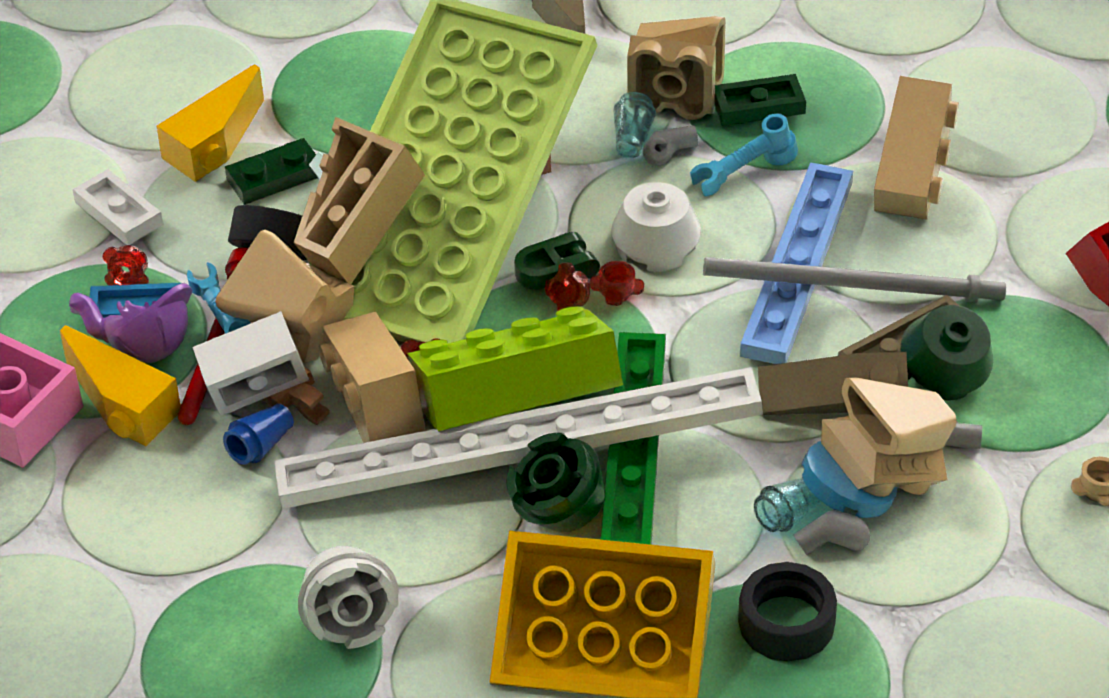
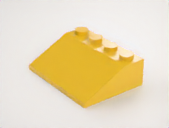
(602, 617)

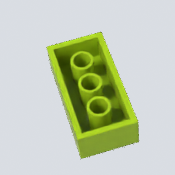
(515, 367)

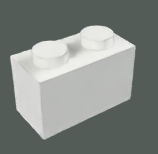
(250, 363)

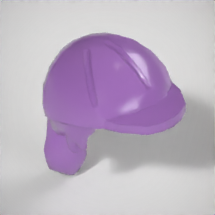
(139, 331)

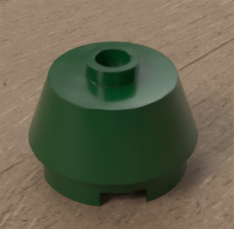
(948, 351)
(557, 483)

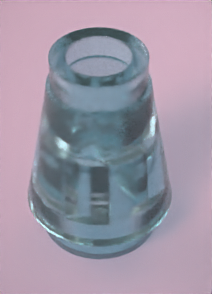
(632, 122)
(784, 505)

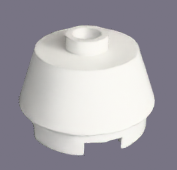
(656, 226)
(347, 596)

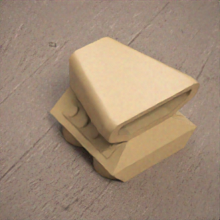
(678, 64)
(277, 280)
(890, 437)

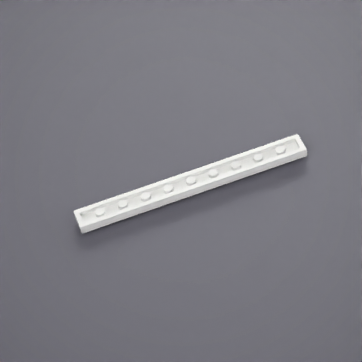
(505, 438)

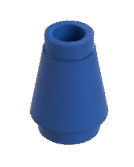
(257, 433)

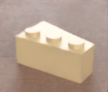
(915, 148)
(356, 199)
(372, 377)

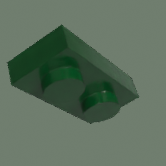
(759, 98)
(271, 171)

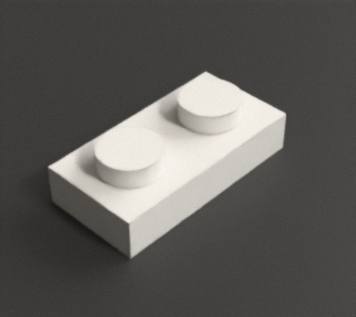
(117, 207)

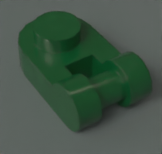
(541, 260)

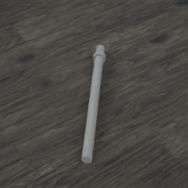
(970, 288)

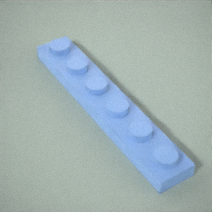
(803, 242)

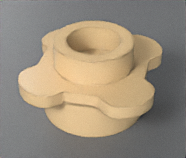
(1093, 480)

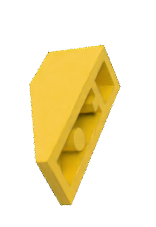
(212, 126)
(126, 392)

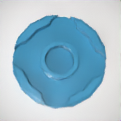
(834, 487)

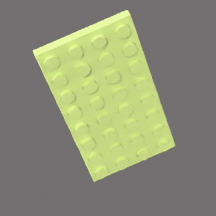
(479, 117)

